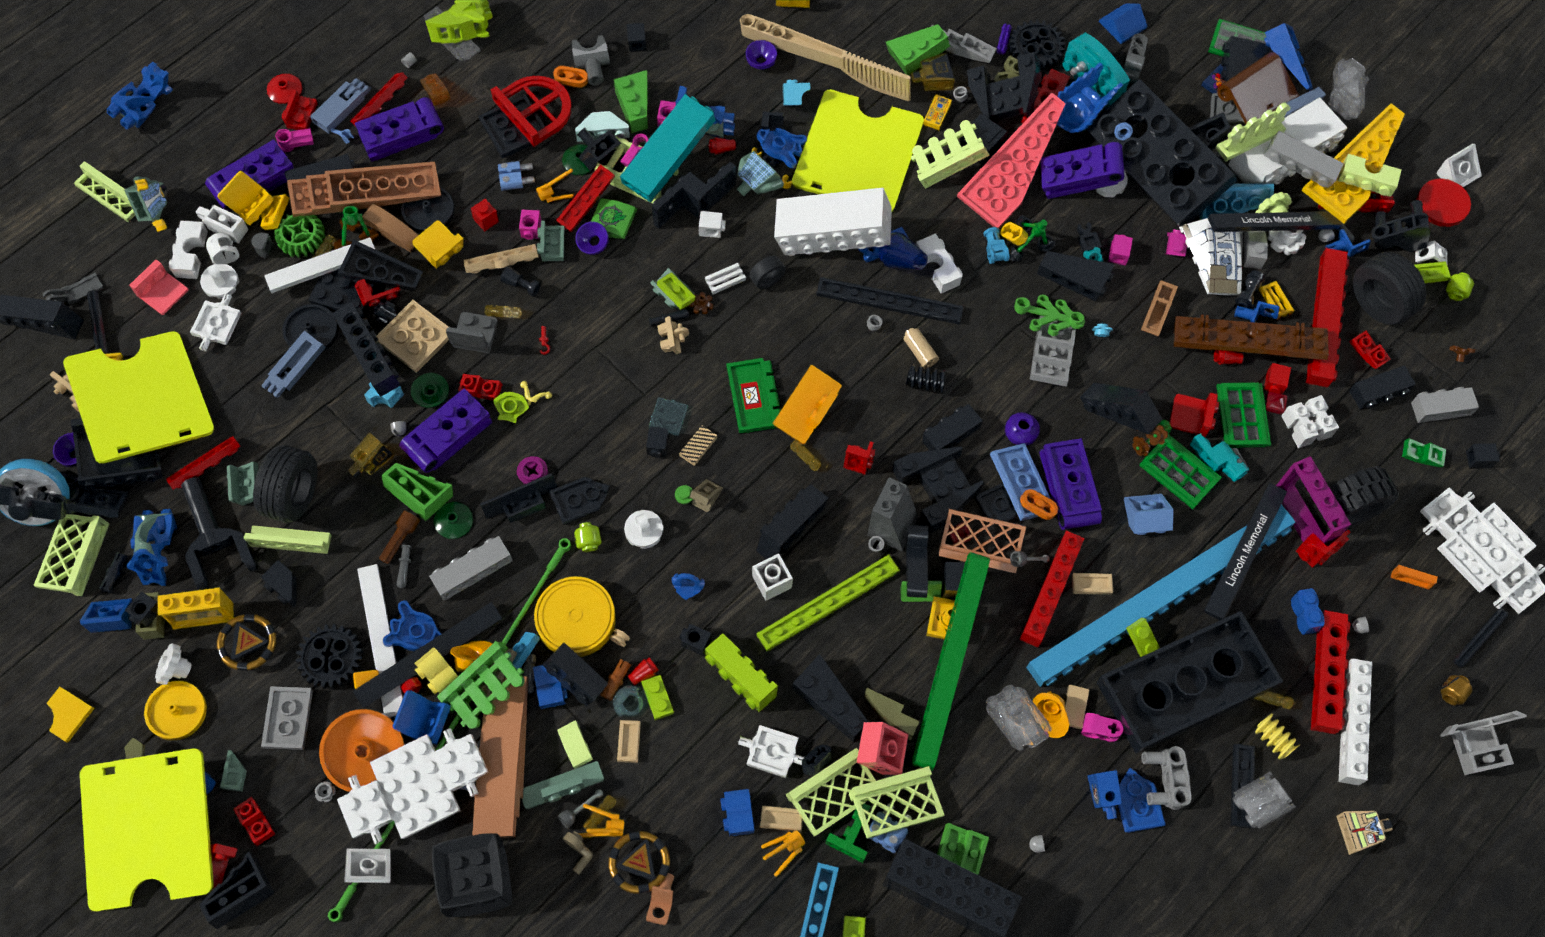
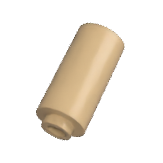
(920, 347)

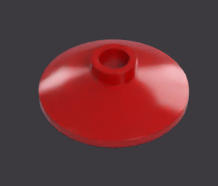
(280, 93)

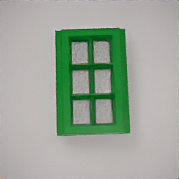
(1226, 29)
(1243, 415)
(1180, 471)

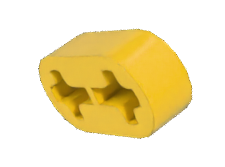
(1015, 231)

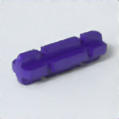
(1003, 40)

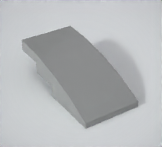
(1052, 355)

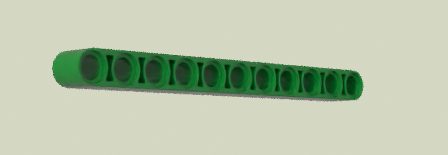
(950, 661)

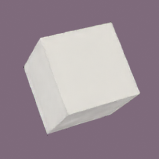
(772, 577)

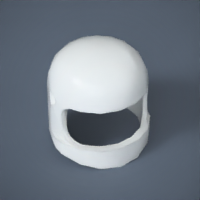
(218, 243)

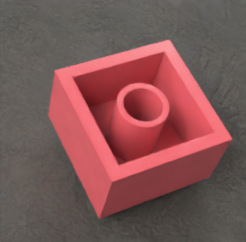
(882, 748)

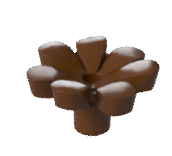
(702, 303)
(1461, 352)

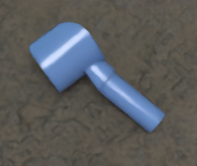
(345, 134)

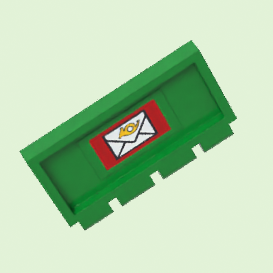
(752, 396)

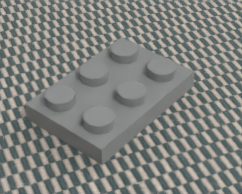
(287, 718)

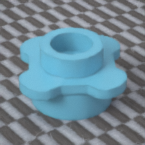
(1101, 330)

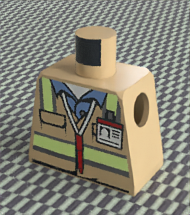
(1362, 829)

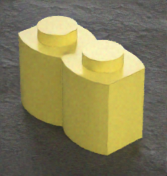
(436, 671)

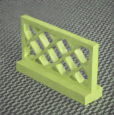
(84, 556)
(819, 780)
(895, 784)

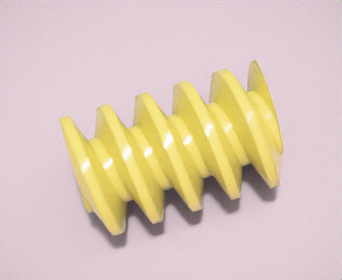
(1276, 737)

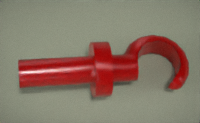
(544, 339)

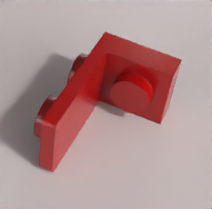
(365, 293)
(220, 856)

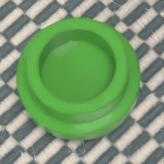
(683, 493)

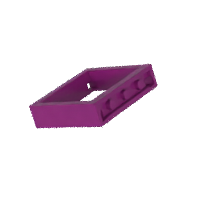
(1321, 495)

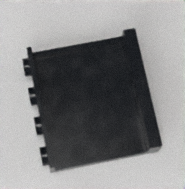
(1240, 54)
(122, 471)

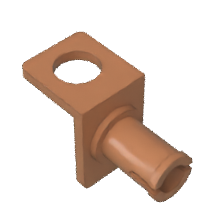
(661, 898)

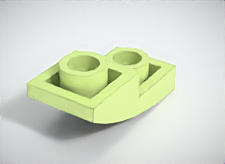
(575, 744)

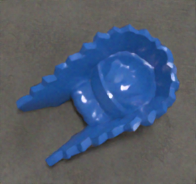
(1082, 102)

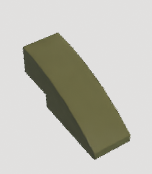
(890, 712)

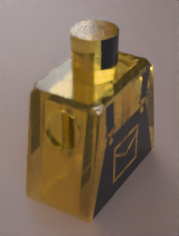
(935, 73)
(369, 456)

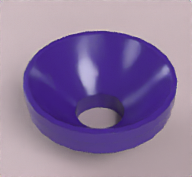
(761, 49)
(585, 234)
(1018, 435)
(63, 449)

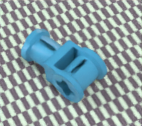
(995, 248)

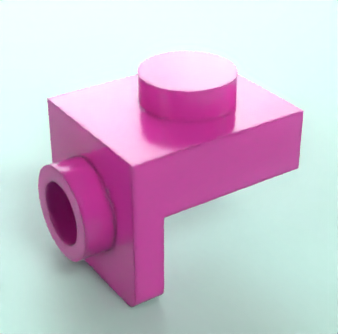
(1176, 243)

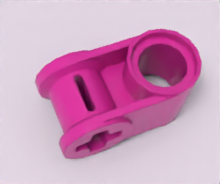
(1099, 727)

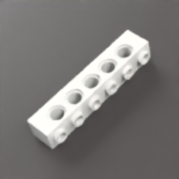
(1355, 734)

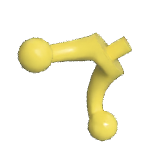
(523, 384)

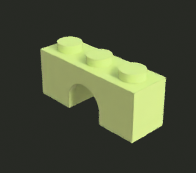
(1354, 173)

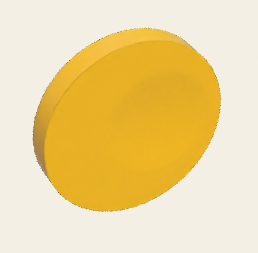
(175, 710)

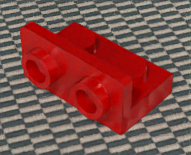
(298, 111)
(859, 459)

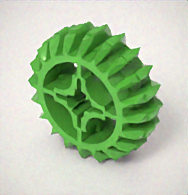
(302, 240)

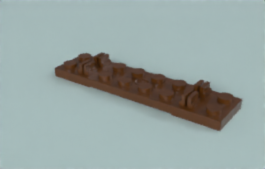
(1266, 338)

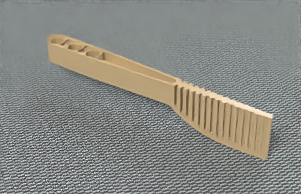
(867, 73)

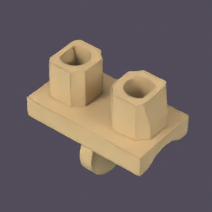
(675, 333)

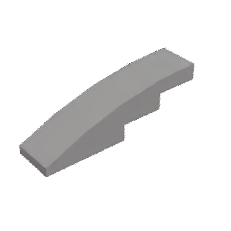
(969, 47)

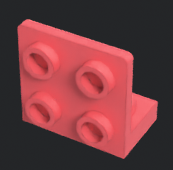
(158, 288)

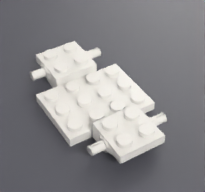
(1486, 548)
(413, 786)

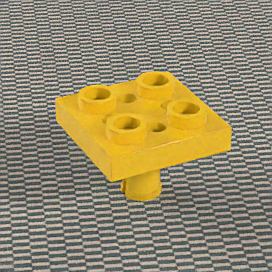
(942, 608)

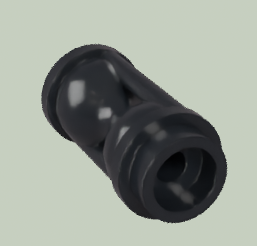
(1253, 283)

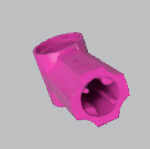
(293, 139)
(634, 149)

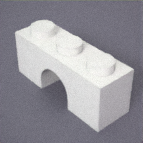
(188, 235)
(946, 276)

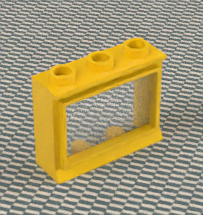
(195, 608)

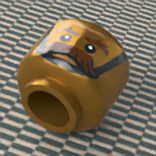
(1456, 690)

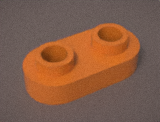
(572, 76)
(1038, 504)

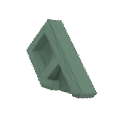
(233, 773)

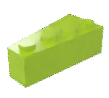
(741, 673)

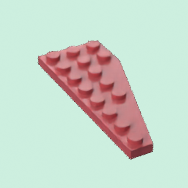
(1005, 178)

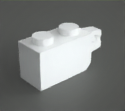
(222, 221)

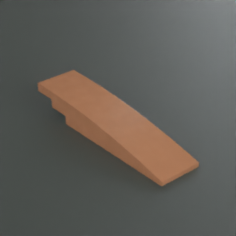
(362, 188)
(504, 756)

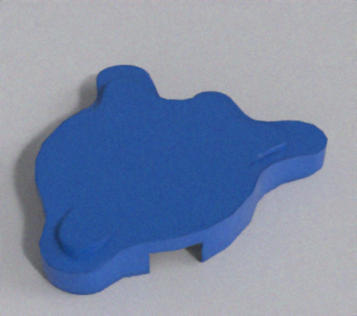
(781, 145)
(411, 630)

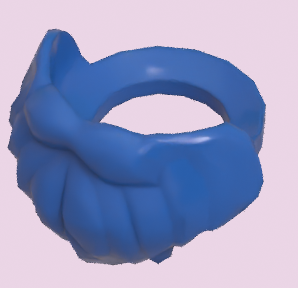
(686, 588)

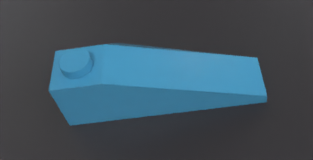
(1239, 199)

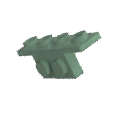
(561, 785)

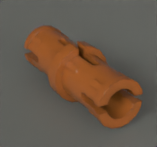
(615, 679)

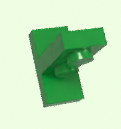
(846, 846)

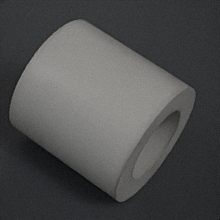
(409, 60)

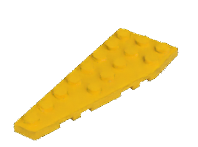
(1373, 145)

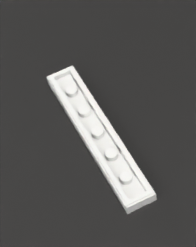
(309, 269)

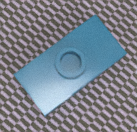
(524, 648)

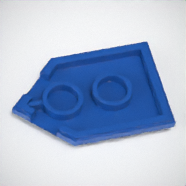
(1134, 810)

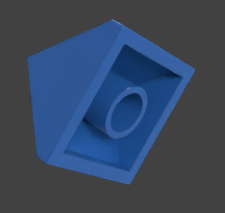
(1124, 22)
(107, 616)

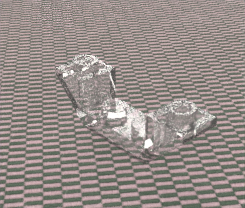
(462, 50)

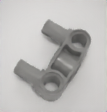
(1174, 778)

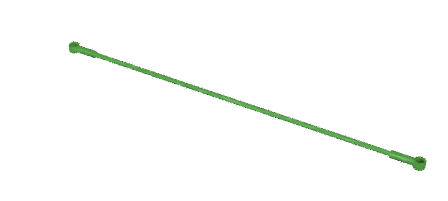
(551, 566)

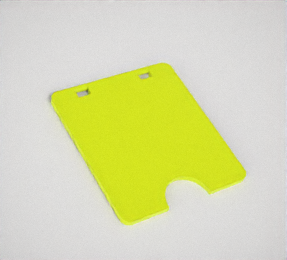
(857, 151)
(139, 399)
(146, 826)

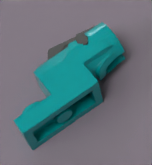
(1220, 457)

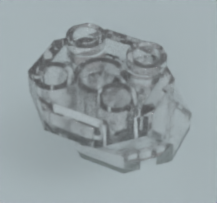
(1348, 89)
(1018, 717)
(1263, 801)

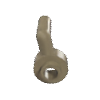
(574, 840)

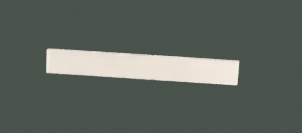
(378, 628)

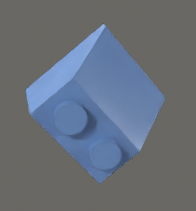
(1149, 514)

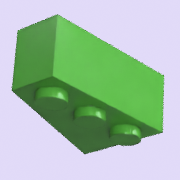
(917, 46)
(633, 98)
(417, 491)

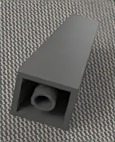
(893, 514)

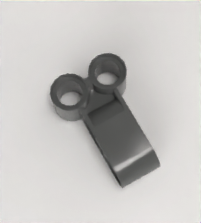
(1135, 57)

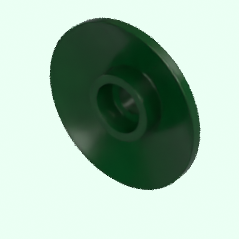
(571, 161)
(427, 383)
(459, 526)

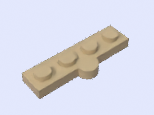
(500, 259)

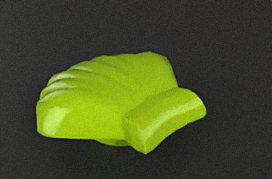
(510, 406)

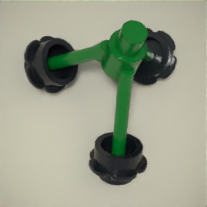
(1045, 242)

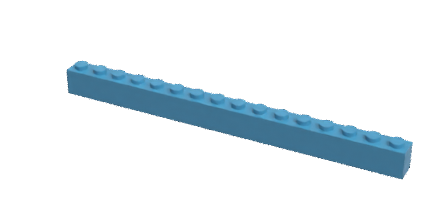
(1146, 604)

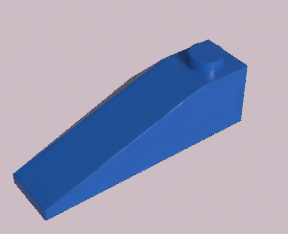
(1285, 44)

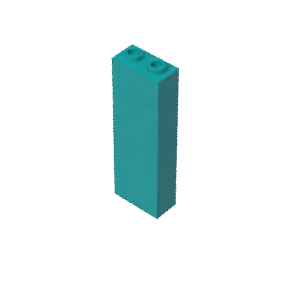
(668, 148)

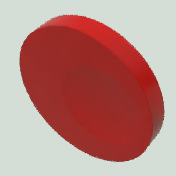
(1444, 202)

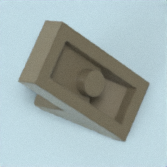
(705, 495)

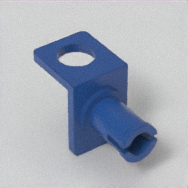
(1345, 244)
(1252, 315)

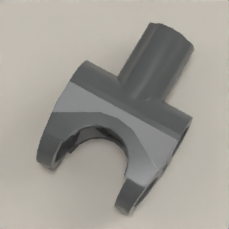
(591, 59)

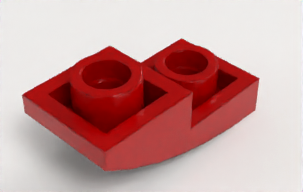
(1369, 351)
(480, 387)
(254, 821)

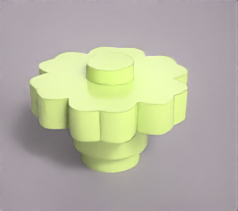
(1277, 203)

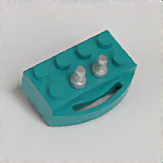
(1087, 53)

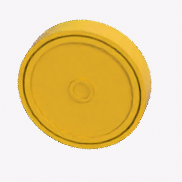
(575, 614)

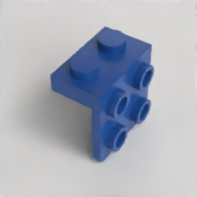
(421, 717)

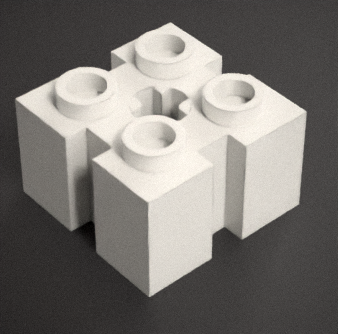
(1310, 421)

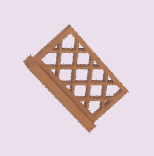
(960, 553)

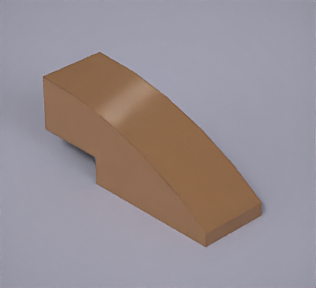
(390, 227)
(1159, 308)

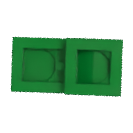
(1426, 454)

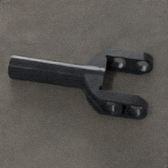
(211, 537)

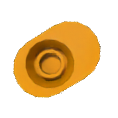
(468, 653)
(1053, 709)

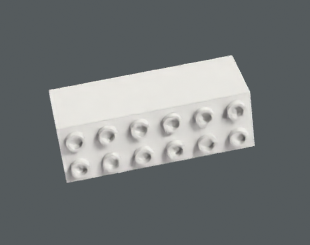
(1312, 125)
(833, 221)

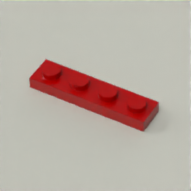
(382, 96)
(585, 198)
(198, 466)

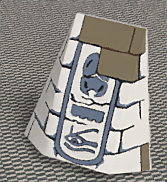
(1216, 256)

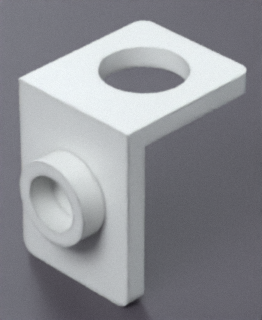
(1435, 251)

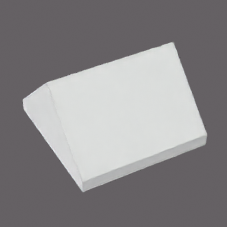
(1461, 167)
(367, 866)

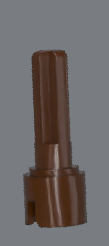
(405, 525)

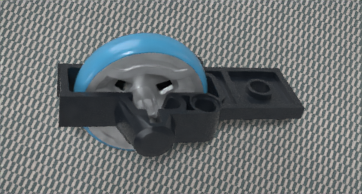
(28, 505)

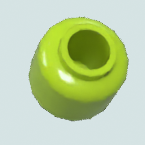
(1459, 286)
(587, 537)

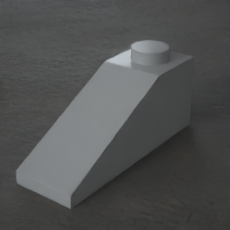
(1255, 249)

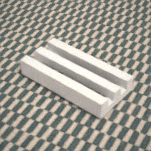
(724, 275)

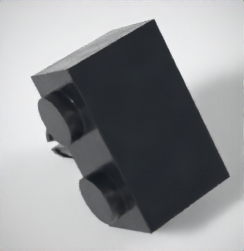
(597, 149)

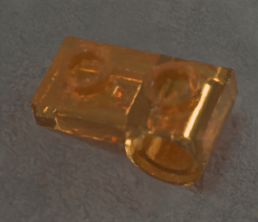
(436, 89)

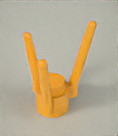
(545, 191)
(613, 827)
(792, 841)

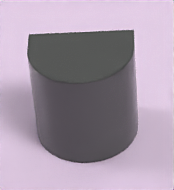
(262, 244)

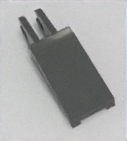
(76, 291)

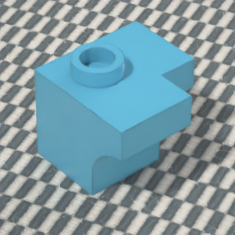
(793, 92)
(389, 399)

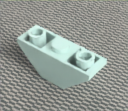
(600, 122)

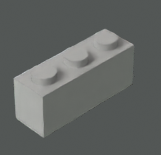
(1444, 404)

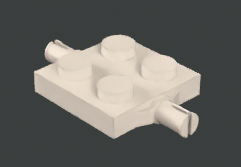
(215, 322)
(772, 751)

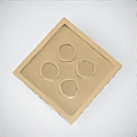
(414, 336)

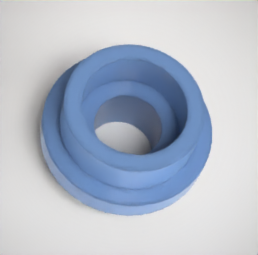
(1122, 136)

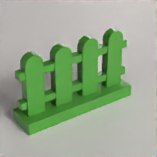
(466, 681)

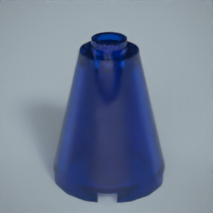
(902, 253)

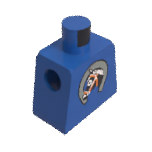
(1104, 784)

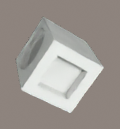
(711, 224)

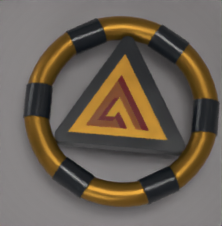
(246, 642)
(639, 862)

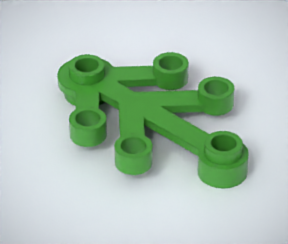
(1069, 318)

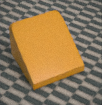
(363, 677)

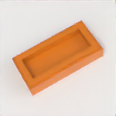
(1414, 577)

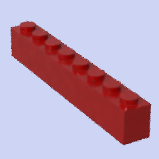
(1327, 313)

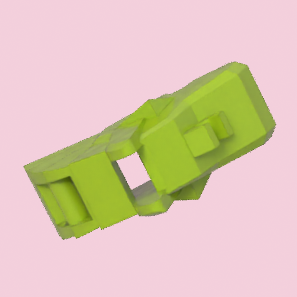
(463, 22)

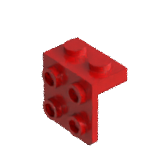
(1194, 414)
(1315, 551)

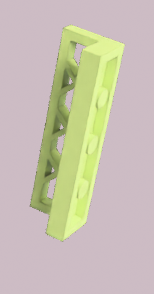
(109, 186)
(288, 539)

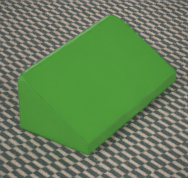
(934, 589)

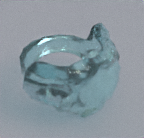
(622, 695)

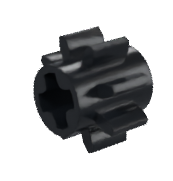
(385, 312)

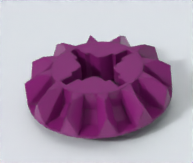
(531, 463)

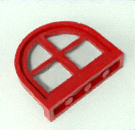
(519, 119)

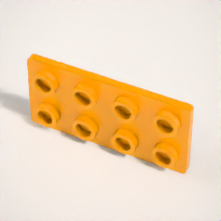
(807, 404)

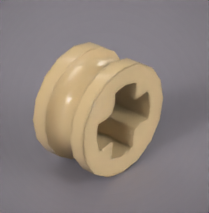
(620, 637)

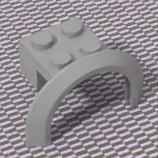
(1479, 745)

